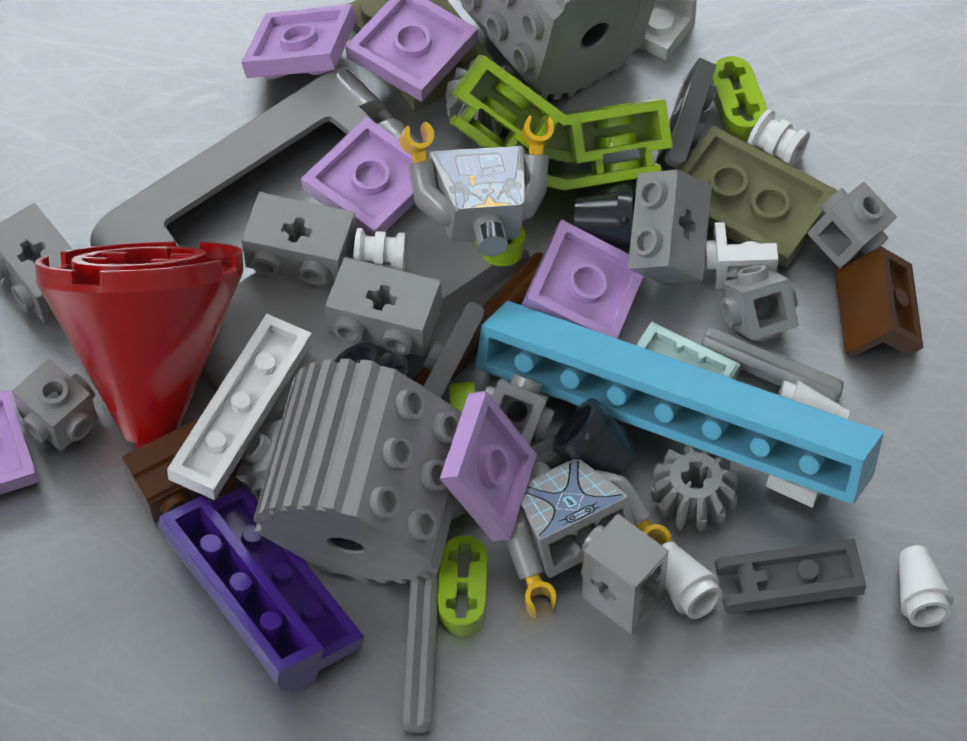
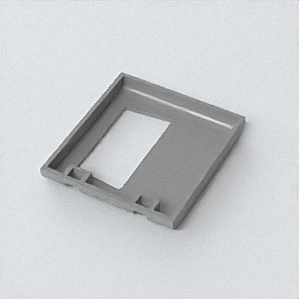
(332, 98)

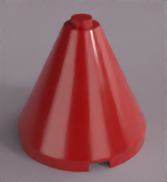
(143, 323)

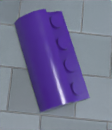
(261, 588)

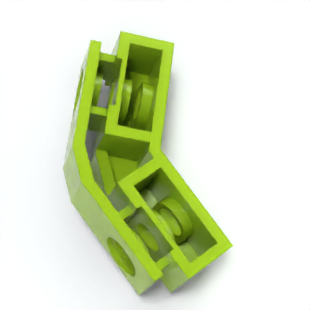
(576, 134)

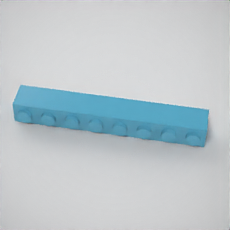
(682, 401)

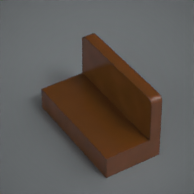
(879, 303)

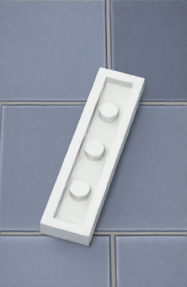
(239, 407)

